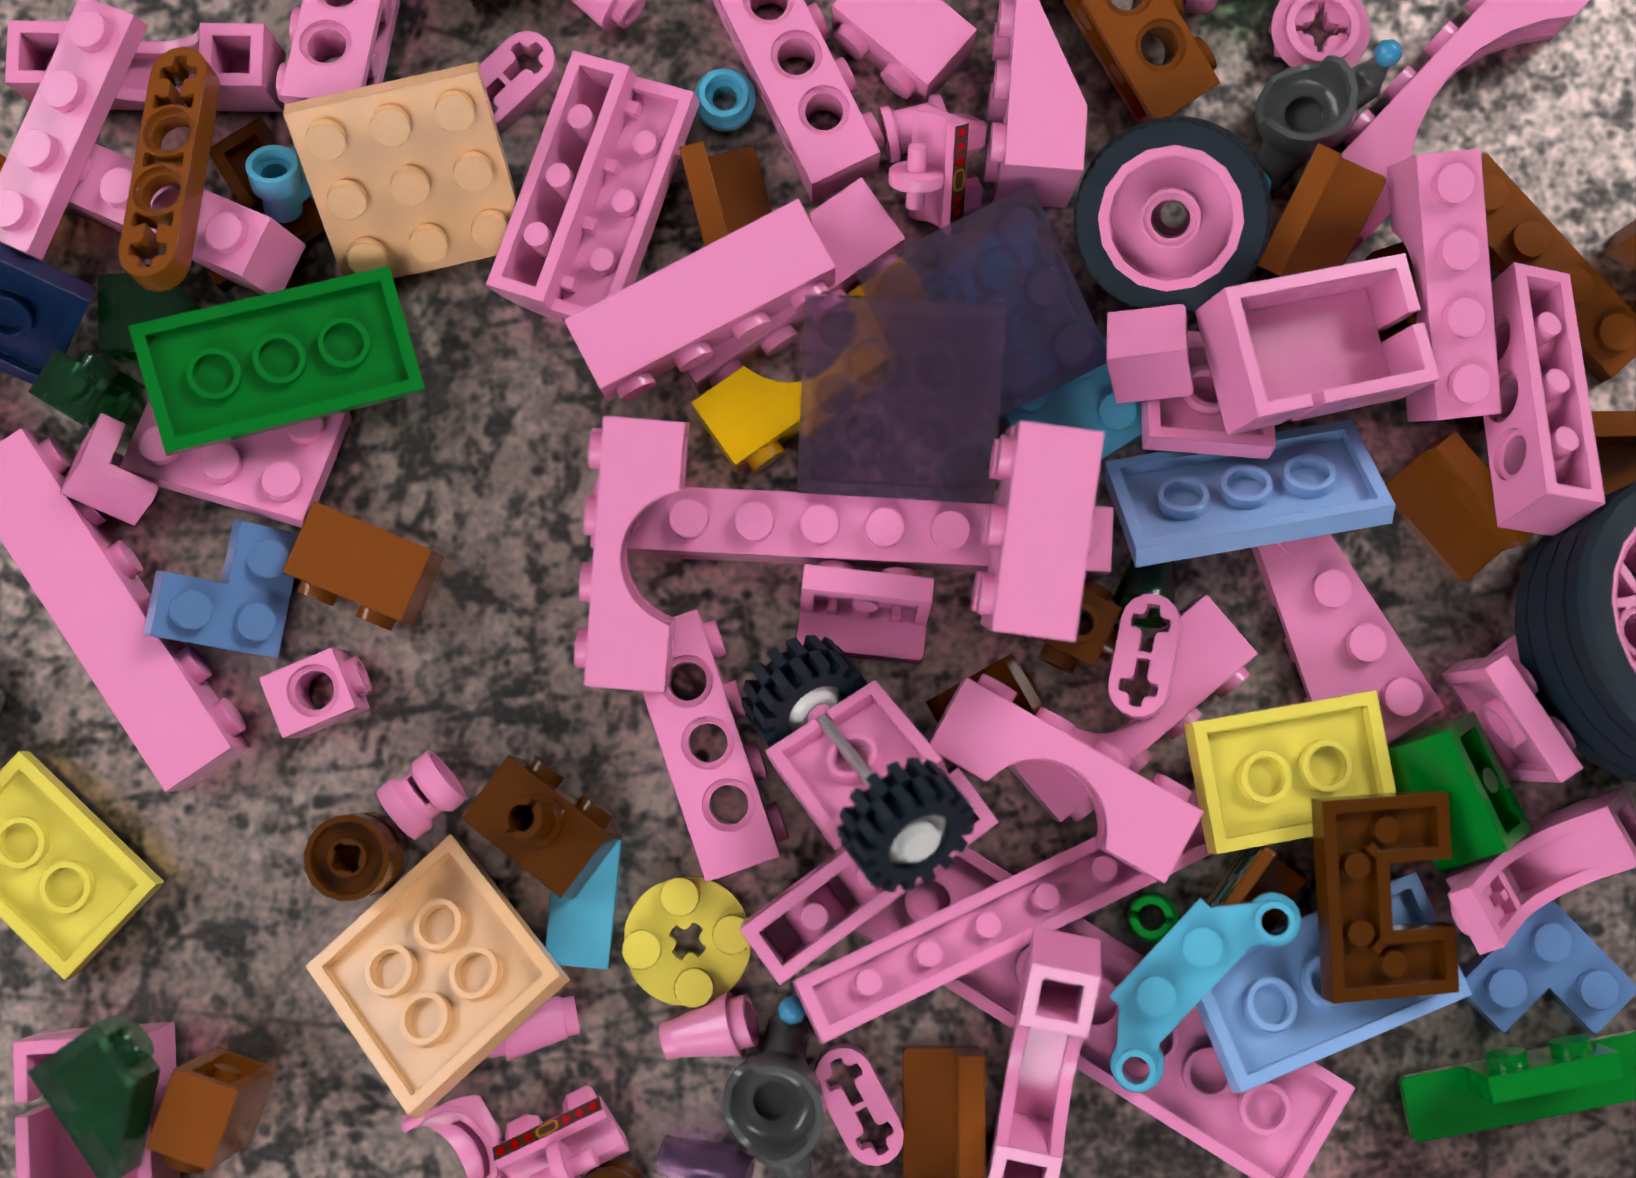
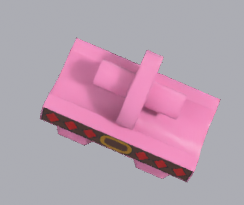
(936, 166)
(563, 1145)

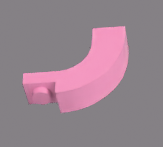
(1555, 857)

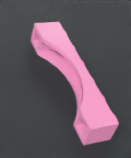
(1491, 28)

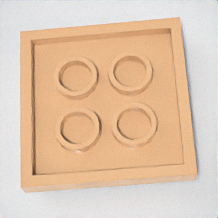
(406, 171)
(436, 975)

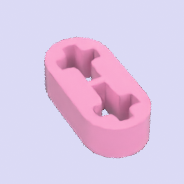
(526, 87)
(1129, 653)
(873, 1096)

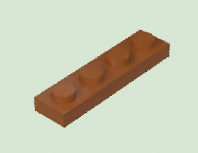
(1526, 236)

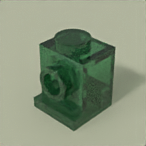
(86, 388)

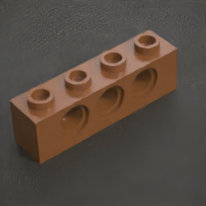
(1116, 41)

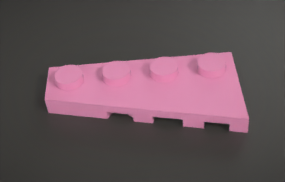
(1340, 632)

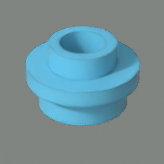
(725, 82)

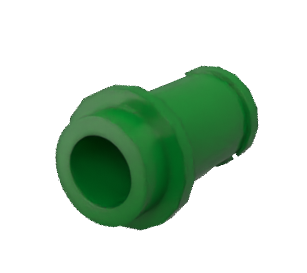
(1134, 916)

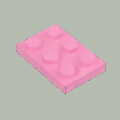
(260, 474)

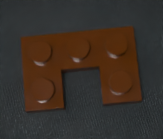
(1358, 944)

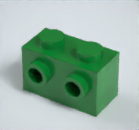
(1481, 801)

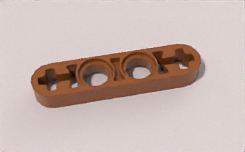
(159, 168)

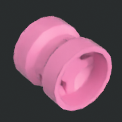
(421, 795)

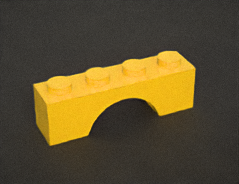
(752, 416)

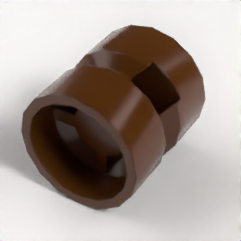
(356, 855)

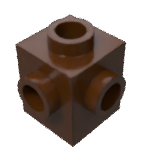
(1095, 644)

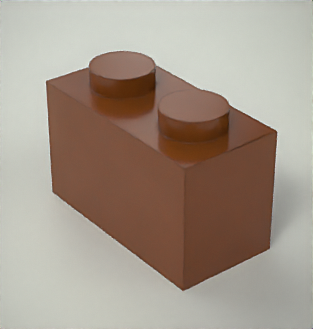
(362, 564)
(210, 1110)

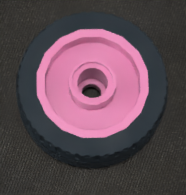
(1122, 224)

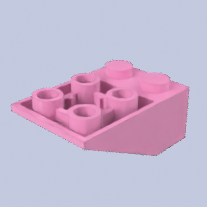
(1036, 109)

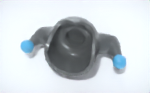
(1314, 107)
(776, 1098)

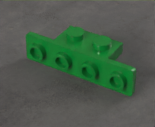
(1520, 1085)

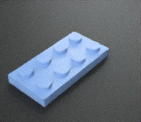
(1215, 504)
(1271, 1010)

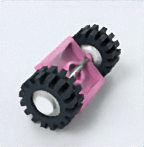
(857, 764)

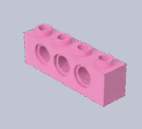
(323, 30)
(821, 157)
(1545, 436)
(719, 845)
(832, 903)

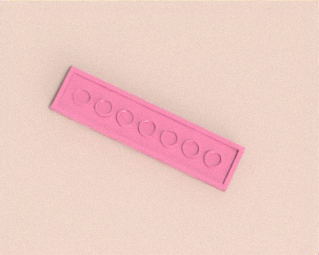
(1260, 1132)

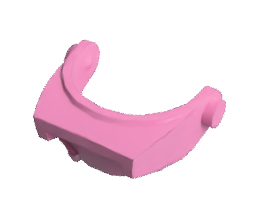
(468, 1130)

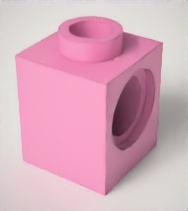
(290, 699)

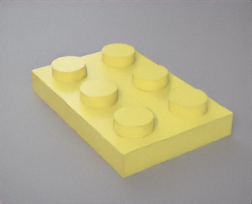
(1267, 764)
(63, 869)

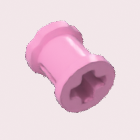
(897, 127)

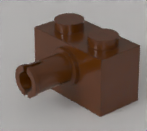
(543, 825)

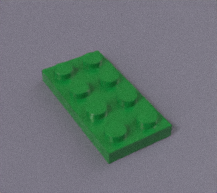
(276, 360)

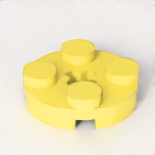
(650, 946)

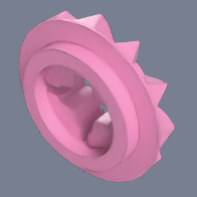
(1341, 17)

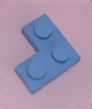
(242, 610)
(1550, 957)

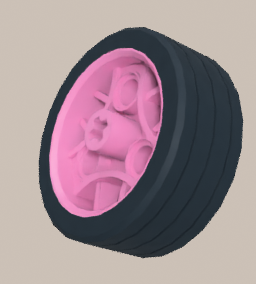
(1581, 630)

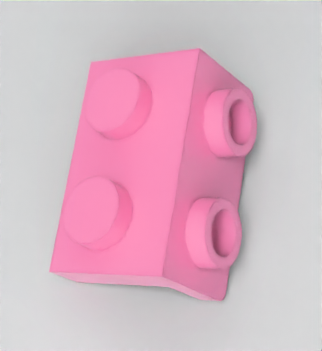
(866, 610)

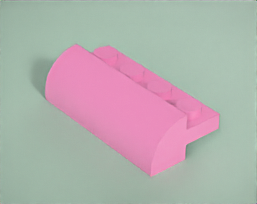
(592, 188)

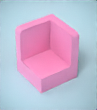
(1149, 353)
(99, 480)

